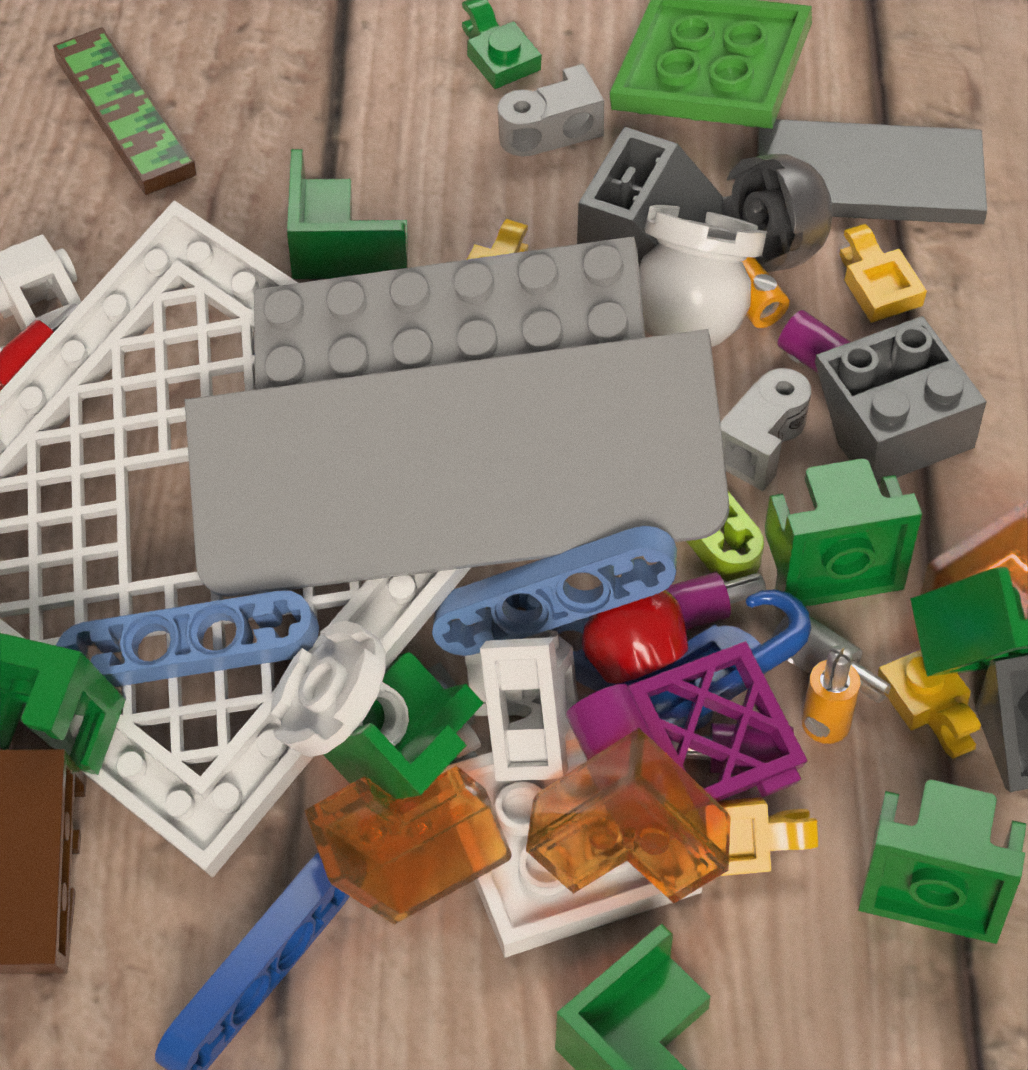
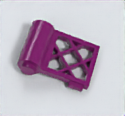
(622, 708)

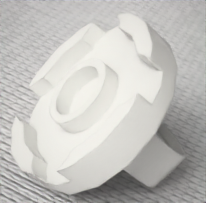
(332, 691)

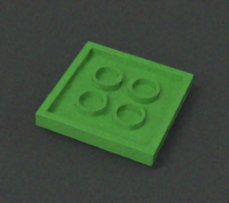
(712, 60)

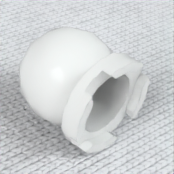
(697, 273)

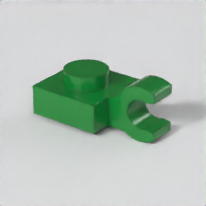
(498, 51)

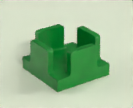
(853, 540)
(944, 866)

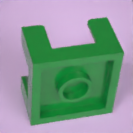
(54, 687)

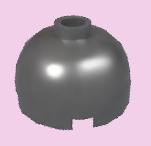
(787, 202)

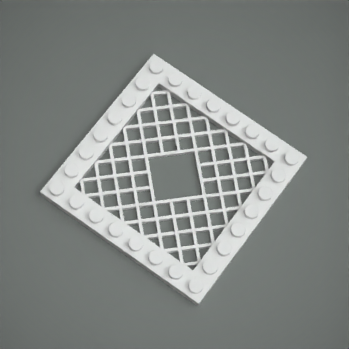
(195, 813)

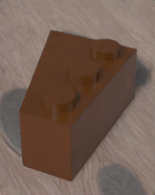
(37, 859)

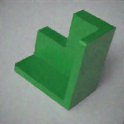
(326, 240)
(970, 623)
(428, 741)
(631, 1011)

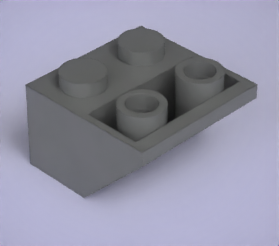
(640, 174)
(900, 399)

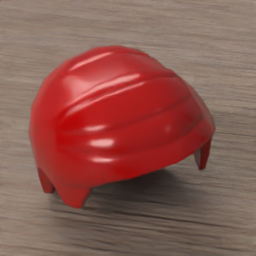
(636, 638)

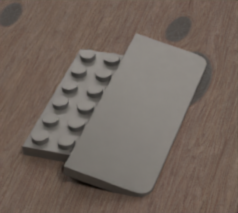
(453, 424)

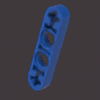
(251, 971)

